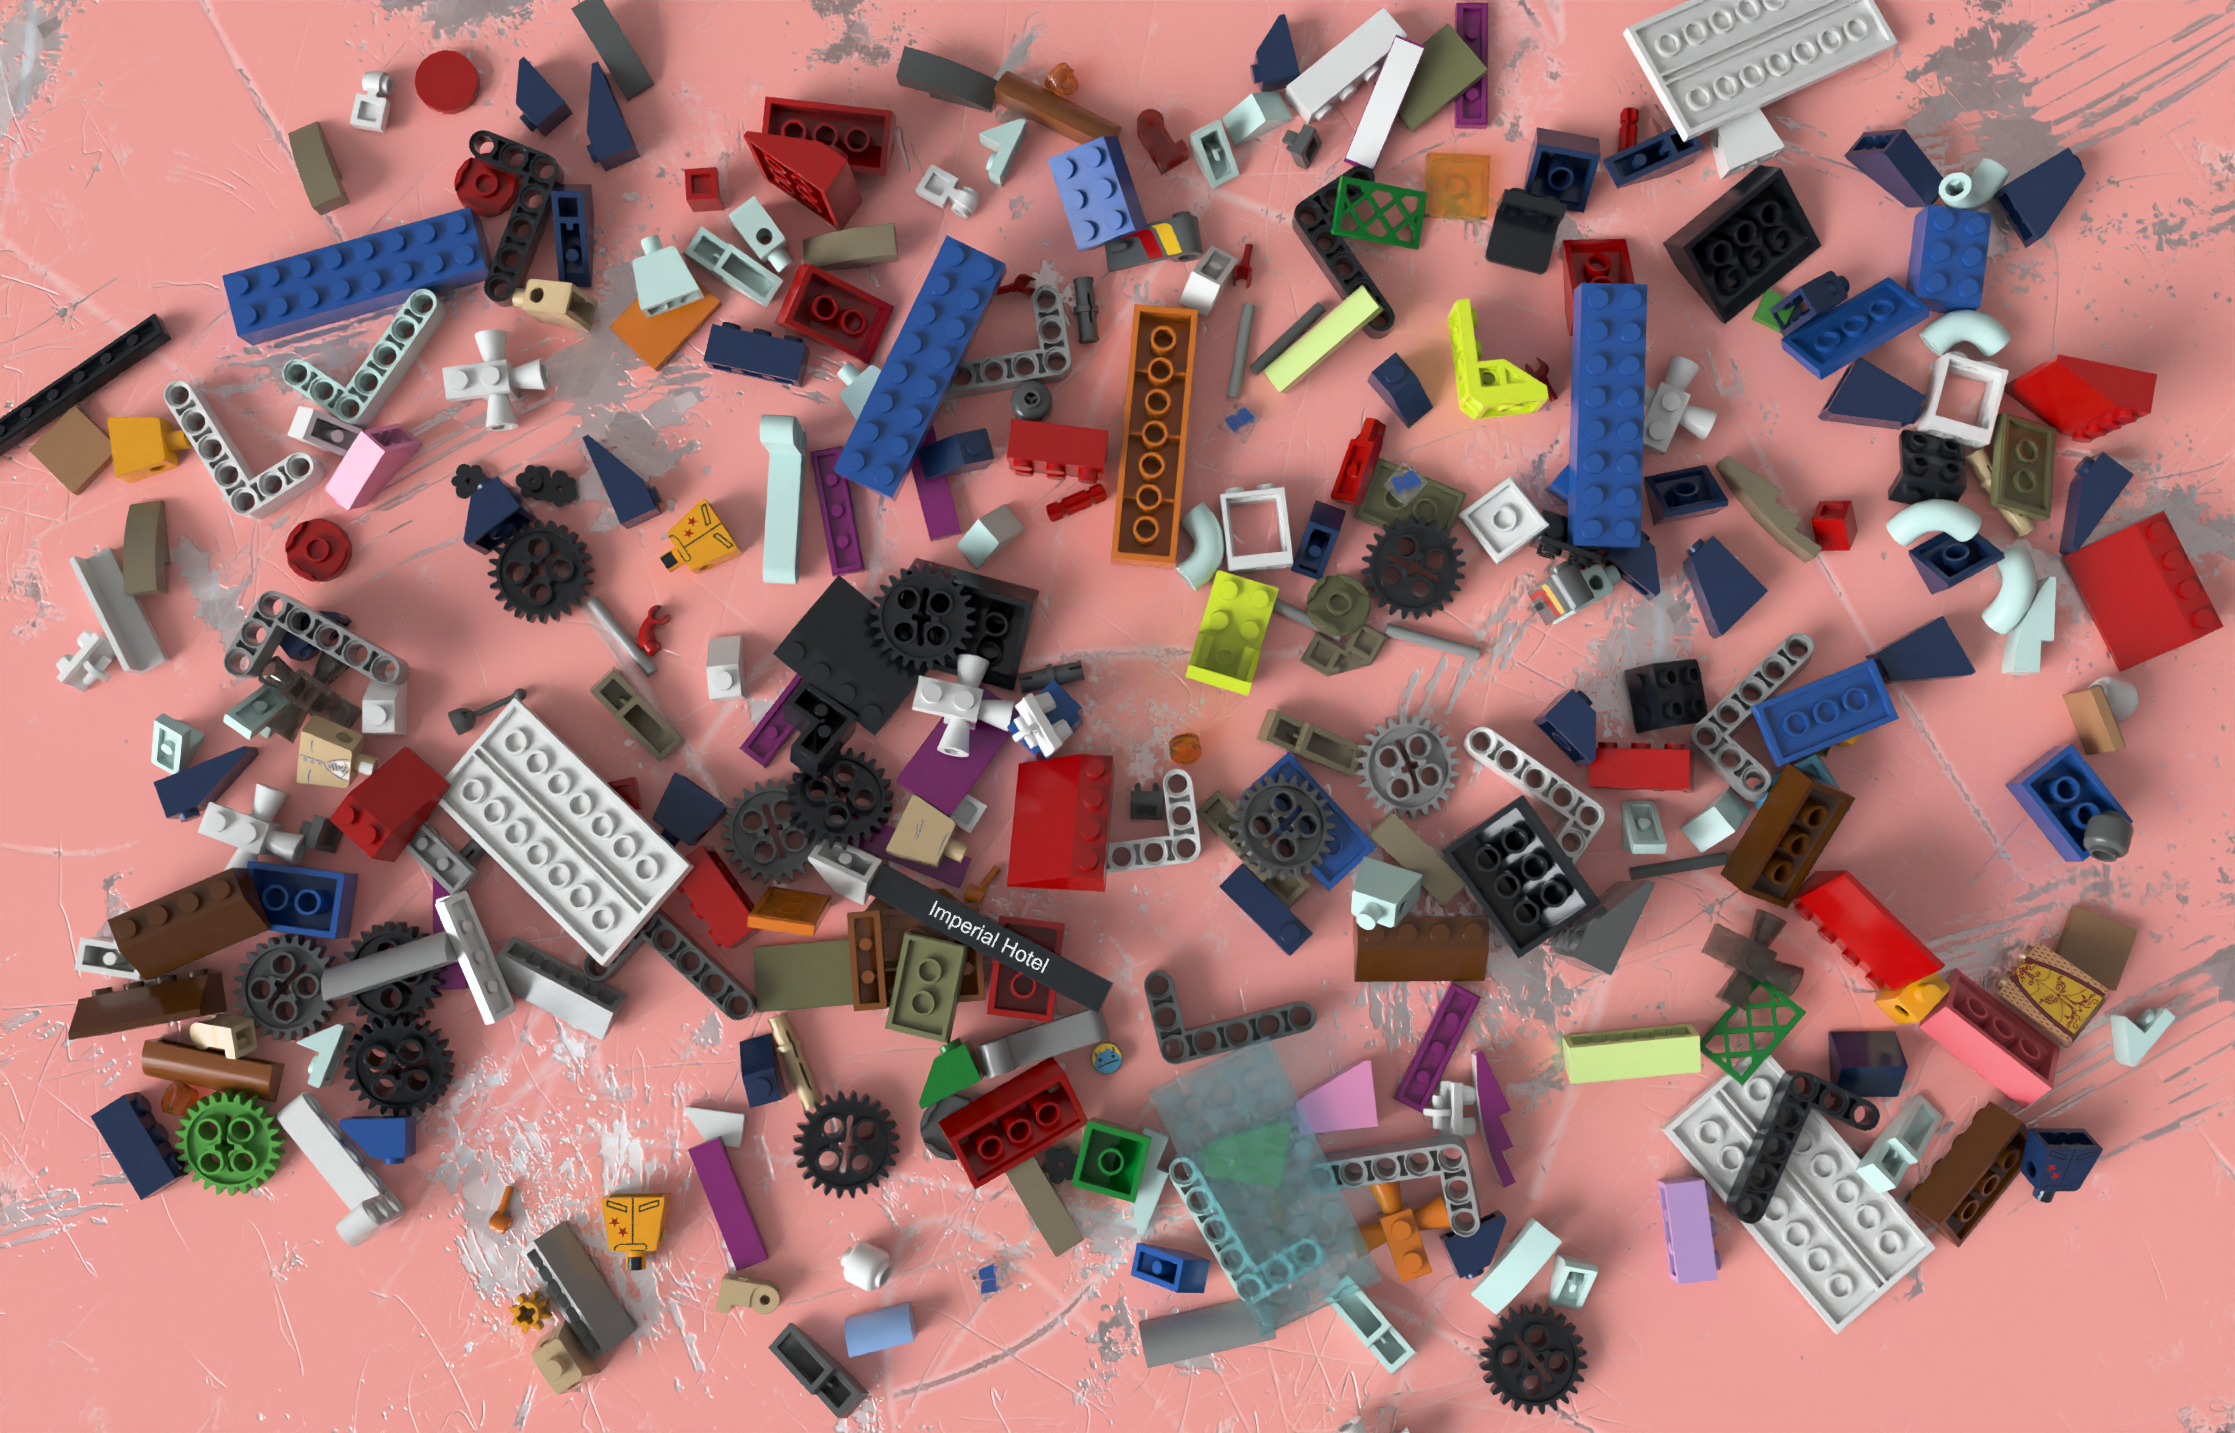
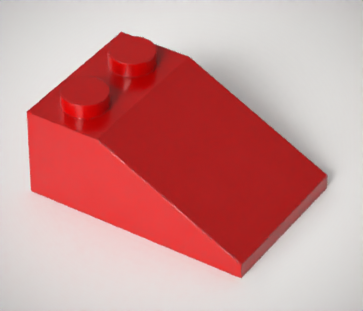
(1593, 263)
(834, 313)
(390, 805)

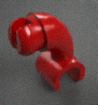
(646, 635)

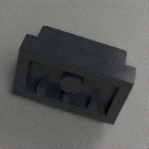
(1554, 543)

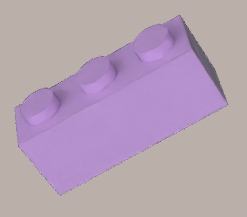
(1689, 1229)

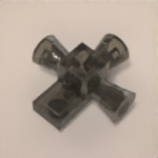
(307, 695)
(1751, 959)

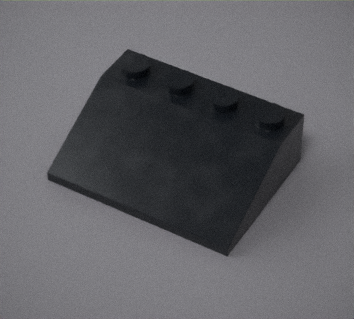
(1743, 242)
(1002, 620)
(840, 657)
(1520, 876)

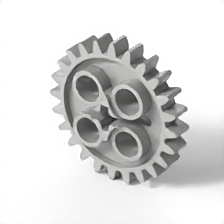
(1433, 755)

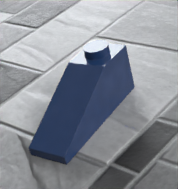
(606, 125)
(1652, 158)
(574, 232)
(628, 493)
(2089, 497)
(192, 789)
(1266, 910)

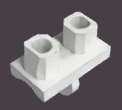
(88, 662)
(1036, 727)
(1448, 1109)

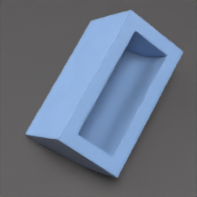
(880, 1329)

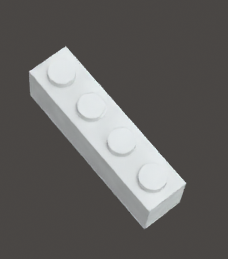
(1343, 68)

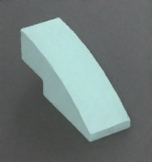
(732, 267)
(2035, 628)
(1899, 1145)
(1152, 1179)
(1515, 1266)
(1375, 1331)

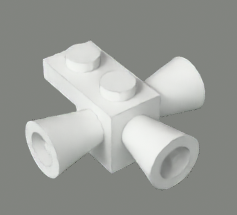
(494, 380)
(1668, 406)
(961, 704)
(254, 832)

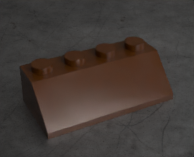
(1787, 836)
(190, 923)
(1422, 950)
(148, 1005)
(1972, 1174)

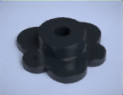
(464, 475)
(525, 479)
(558, 480)
(1054, 1156)

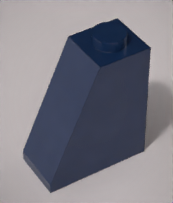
(1897, 166)
(2039, 195)
(1872, 399)
(1720, 585)
(1923, 655)

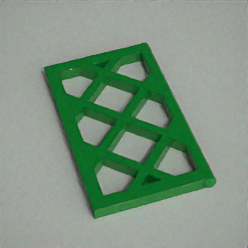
(1361, 231)
(1757, 1056)

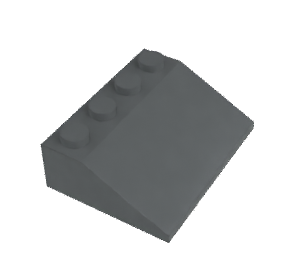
(1600, 935)

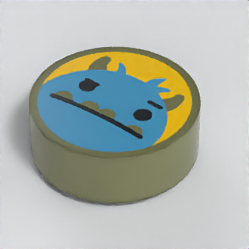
(1106, 1057)

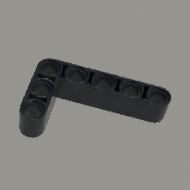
(521, 214)
(1340, 252)
(1787, 1135)

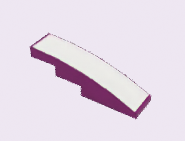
(1384, 103)
(1489, 1106)

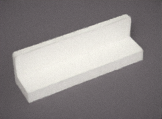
(119, 614)
(475, 956)

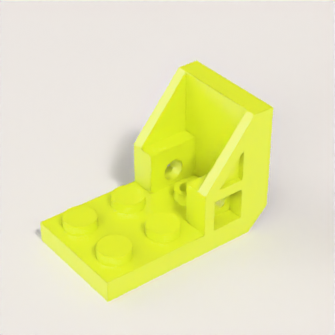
(1488, 386)
(1232, 633)

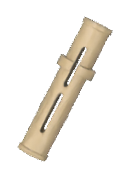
(1982, 468)
(795, 1062)

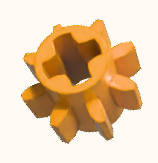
(526, 1303)

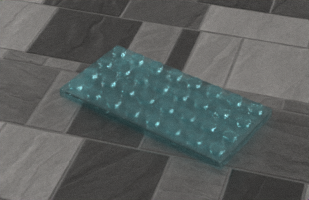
(1265, 1185)

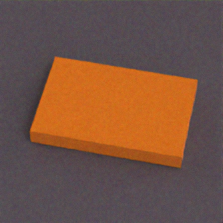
(663, 335)
(789, 911)

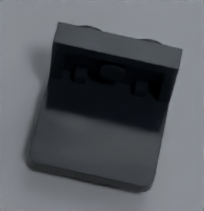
(1524, 230)
(1928, 469)
(1666, 695)

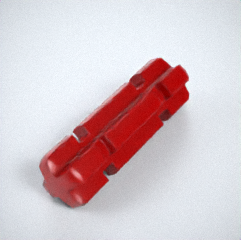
(1629, 130)
(1076, 502)

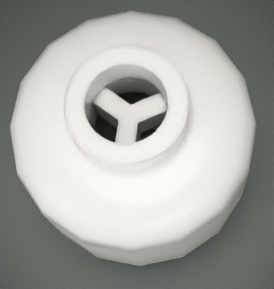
(2120, 695)
(866, 1266)

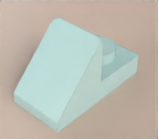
(1006, 142)
(255, 712)
(174, 743)
(1642, 828)
(2134, 1041)
(331, 1047)

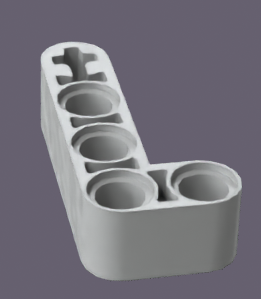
(1042, 1042)

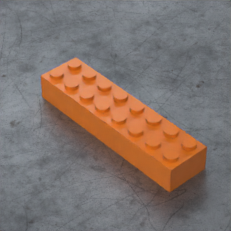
(1154, 436)

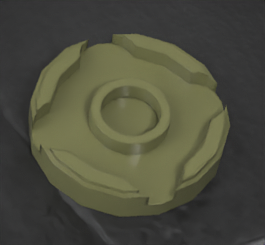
(1338, 605)

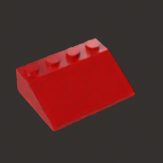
(809, 174)
(2084, 396)
(2142, 591)
(1062, 823)
(1864, 930)

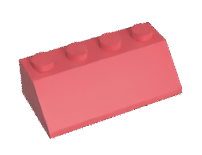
(1993, 1040)

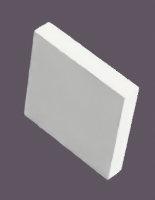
(1504, 521)

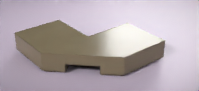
(1333, 659)

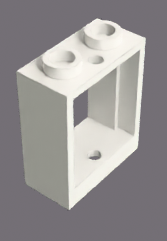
(1983, 371)
(1258, 562)

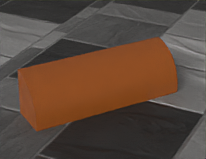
(1052, 110)
(211, 1069)

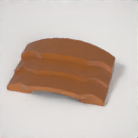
(876, 949)

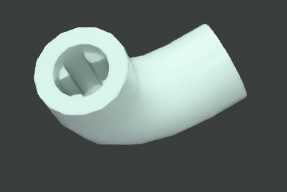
(1974, 190)
(1967, 326)
(1932, 516)
(1207, 548)
(2016, 591)

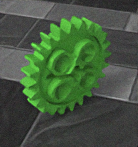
(230, 1142)

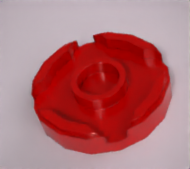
(447, 82)
(485, 188)
(318, 550)

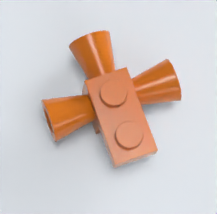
(1401, 1227)

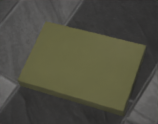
(1441, 77)
(2022, 466)
(1434, 502)
(803, 975)
(927, 987)

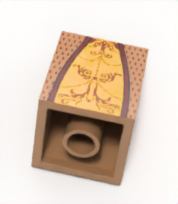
(2052, 993)

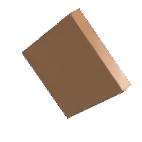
(74, 450)
(2094, 720)
(2096, 945)

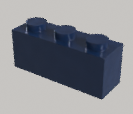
(757, 354)
(140, 1144)

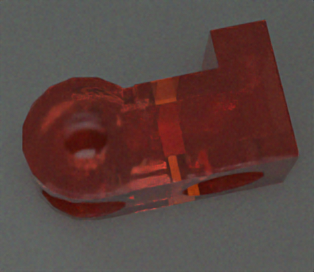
(1159, 143)

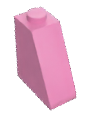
(371, 464)
(1342, 1100)

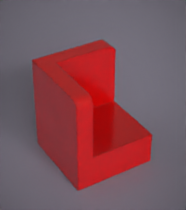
(703, 189)
(1834, 525)

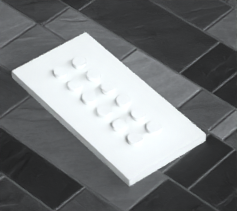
(1739, 55)
(562, 832)
(1824, 1220)

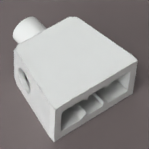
(1744, 143)

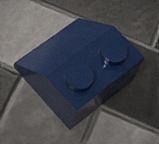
(1562, 167)
(493, 513)
(1571, 726)

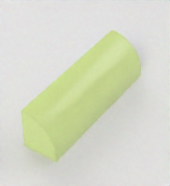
(1323, 339)
(1632, 1053)

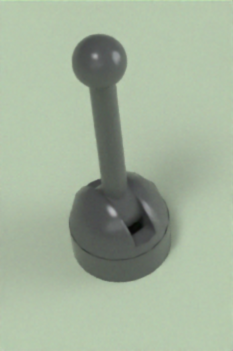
(464, 719)

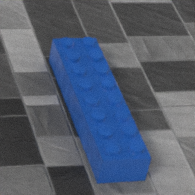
(357, 276)
(920, 368)
(1607, 416)

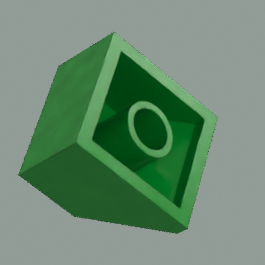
(951, 1072)
(1111, 1159)

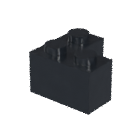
(823, 726)

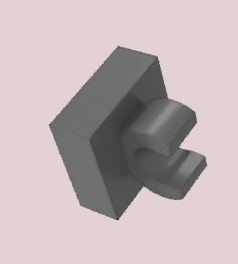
(1303, 145)
(1146, 804)
(321, 834)

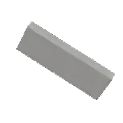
(441, 859)

